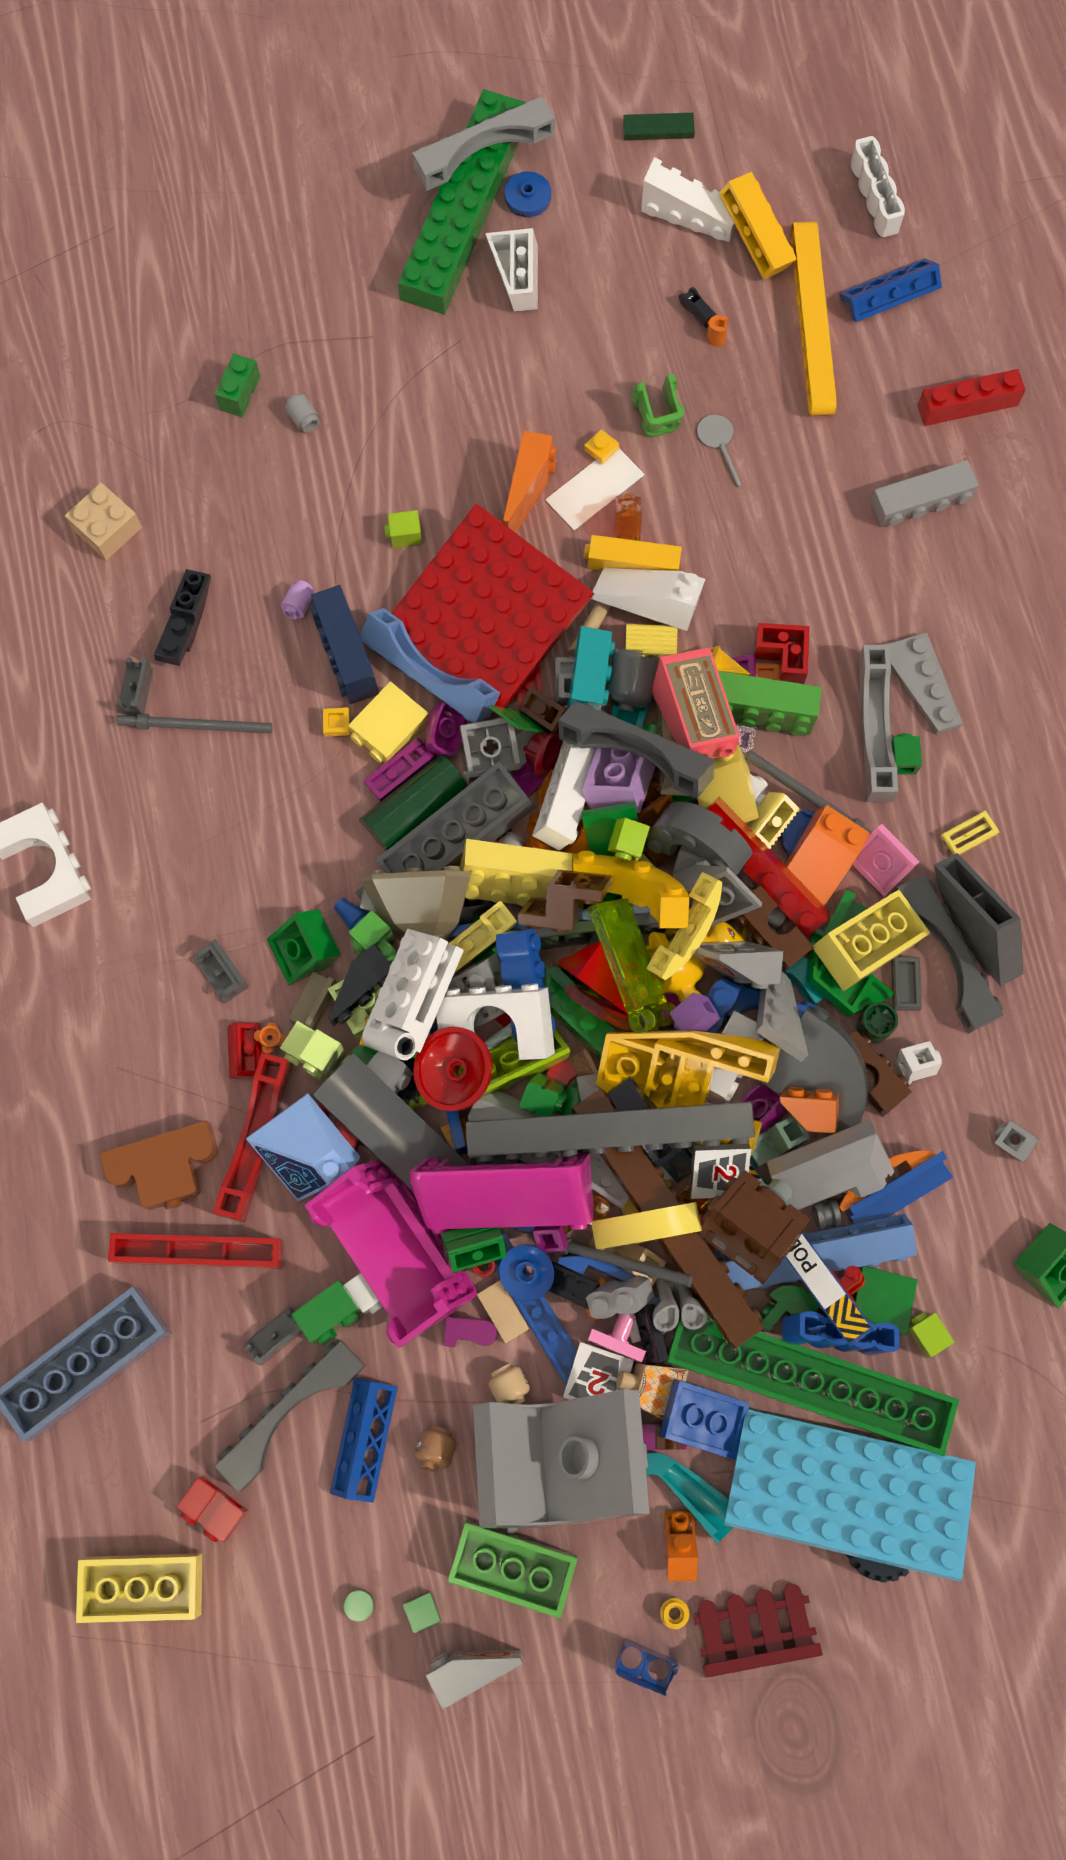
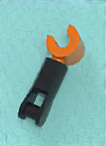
(706, 316)

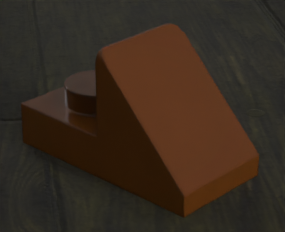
(542, 709)

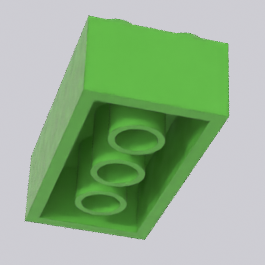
(772, 703)
(513, 1569)

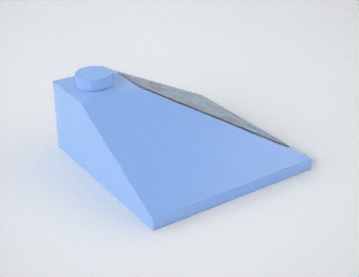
(304, 1148)

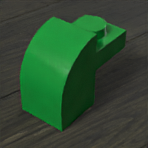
(786, 1300)

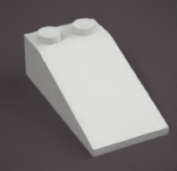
(654, 594)

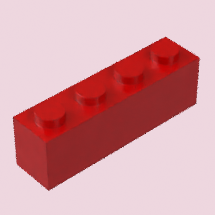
(971, 397)

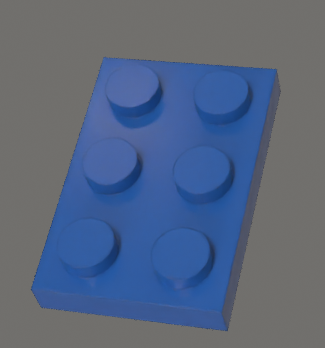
(704, 1419)

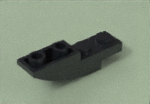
(184, 618)
(676, 1161)

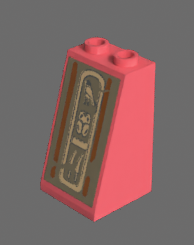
(695, 703)

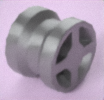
(826, 1214)

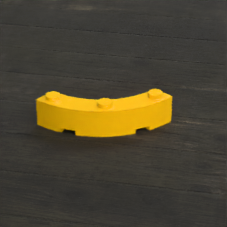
(641, 885)

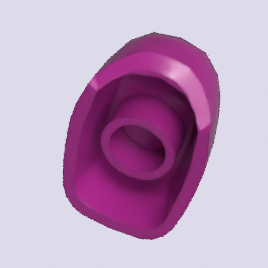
(443, 730)
(765, 1106)

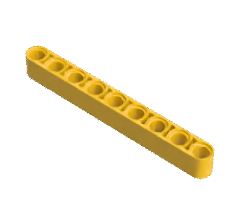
(813, 319)

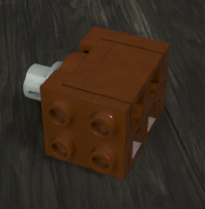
(754, 1224)

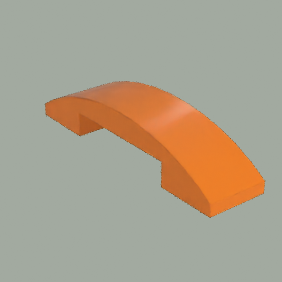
(908, 1160)

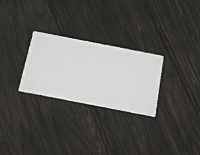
(594, 488)

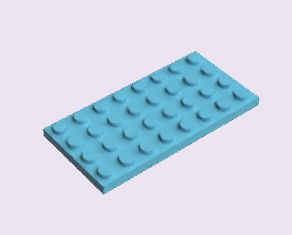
(852, 1495)

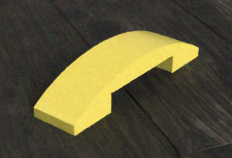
(483, 933)
(687, 940)
(646, 1226)

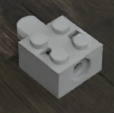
(482, 974)

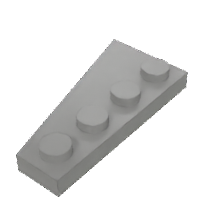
(923, 679)
(780, 1020)

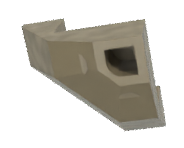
(418, 899)

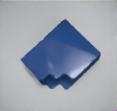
(648, 1656)

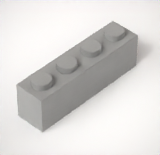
(924, 494)

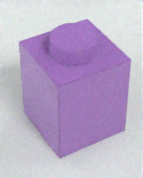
(695, 1014)

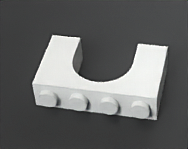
(66, 886)
(526, 1007)

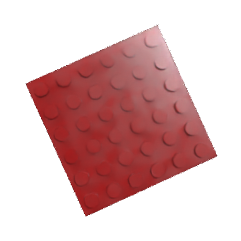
(490, 605)

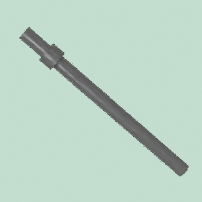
(144, 721)
(795, 786)
(627, 1263)

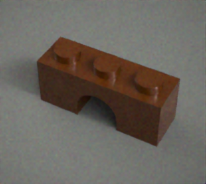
(792, 944)
(888, 1087)

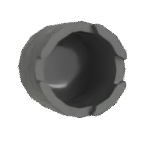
(631, 679)

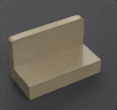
(313, 1001)

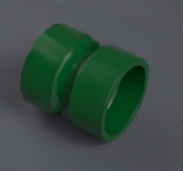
(877, 1022)

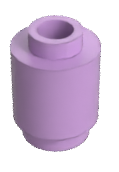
(297, 599)

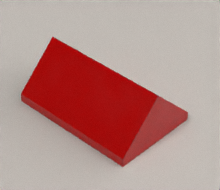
(593, 970)

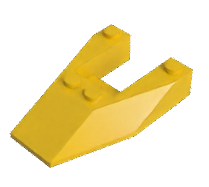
(680, 1065)

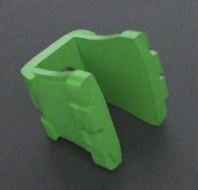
(665, 424)

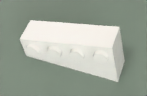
(685, 202)

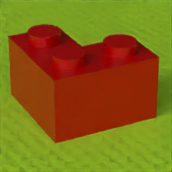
(786, 644)

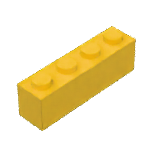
(757, 225)

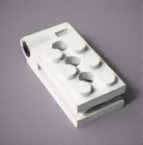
(411, 995)

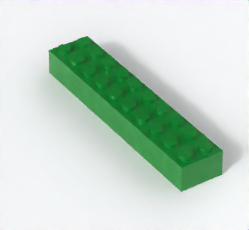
(457, 216)
(819, 1385)

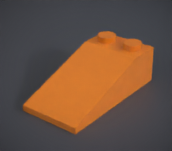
(530, 477)
(826, 852)

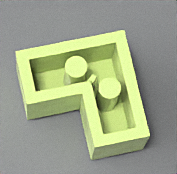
(312, 1049)

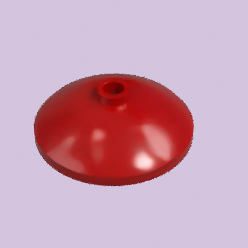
(438, 1068)

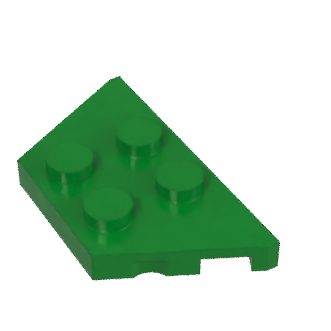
(853, 999)

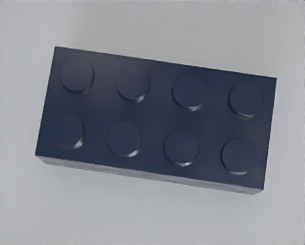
(343, 645)

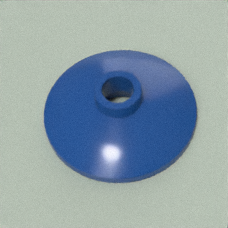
(515, 1278)

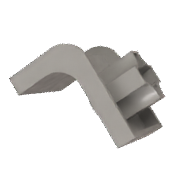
(560, 1461)

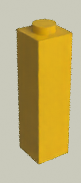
(631, 554)

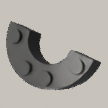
(698, 831)

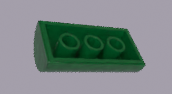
(413, 802)

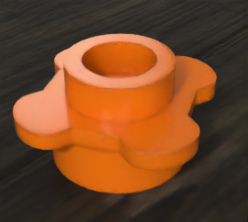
(269, 1030)

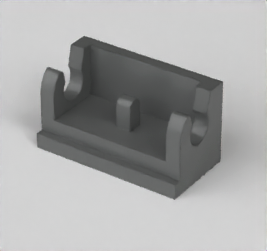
(135, 687)
(220, 971)
(273, 1337)

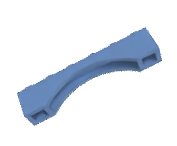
(390, 639)

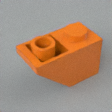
(813, 1110)
(680, 1546)

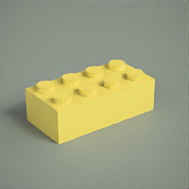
(510, 871)
(870, 940)
(139, 1588)

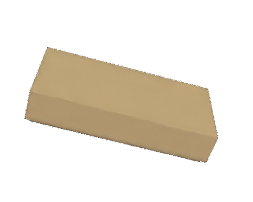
(503, 1312)

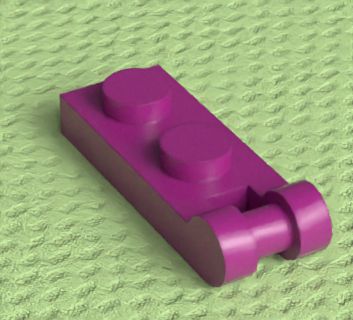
(398, 769)

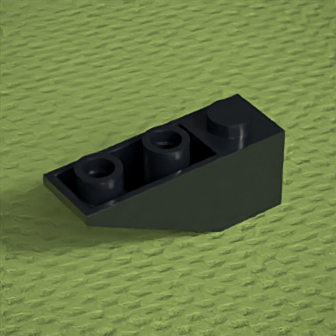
(362, 980)

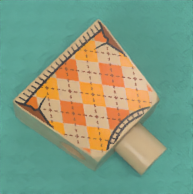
(653, 1385)

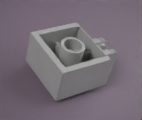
(475, 738)

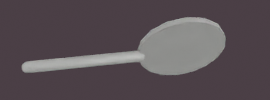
(716, 433)

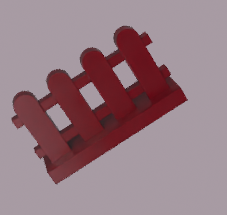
(743, 1641)

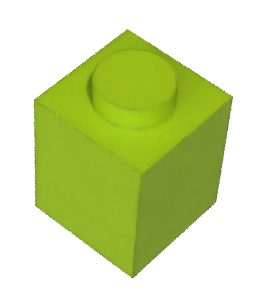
(403, 529)
(628, 839)
(929, 1334)

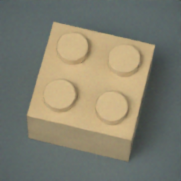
(103, 521)

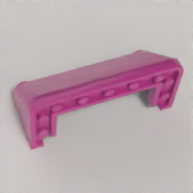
(504, 1194)
(392, 1249)

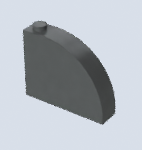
(983, 918)
(830, 1064)

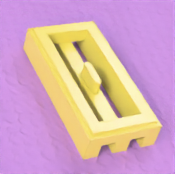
(951, 845)

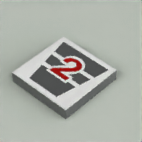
(715, 1166)
(594, 1372)

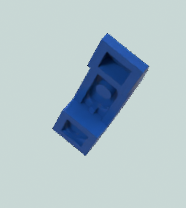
(579, 1265)

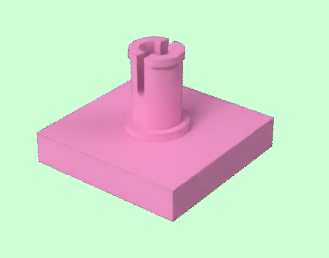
(884, 860)
(617, 1340)

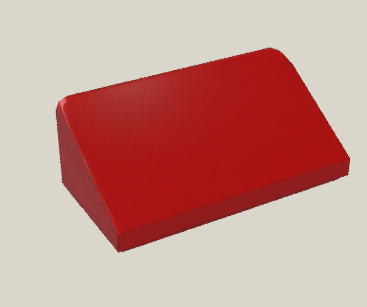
(243, 1050)

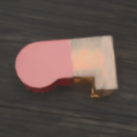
(573, 1067)

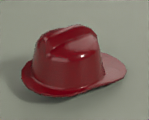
(543, 752)

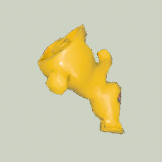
(684, 980)

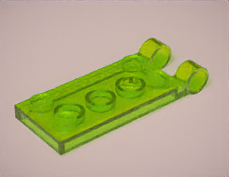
(628, 963)

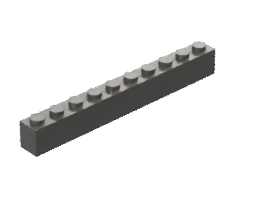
(611, 1129)

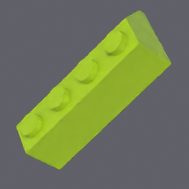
(509, 1070)

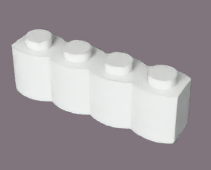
(877, 186)

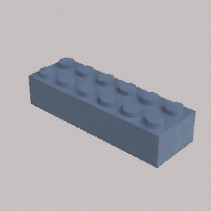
(81, 1364)

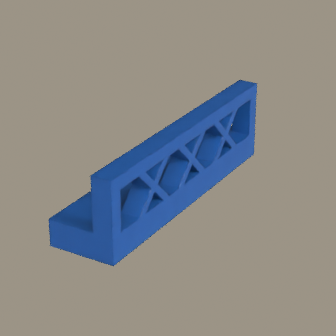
(892, 289)
(901, 1191)
(358, 1439)

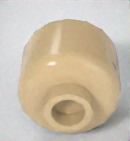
(509, 1385)

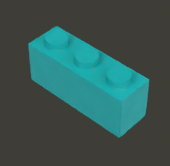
(591, 667)

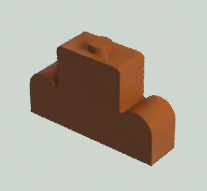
(162, 1165)

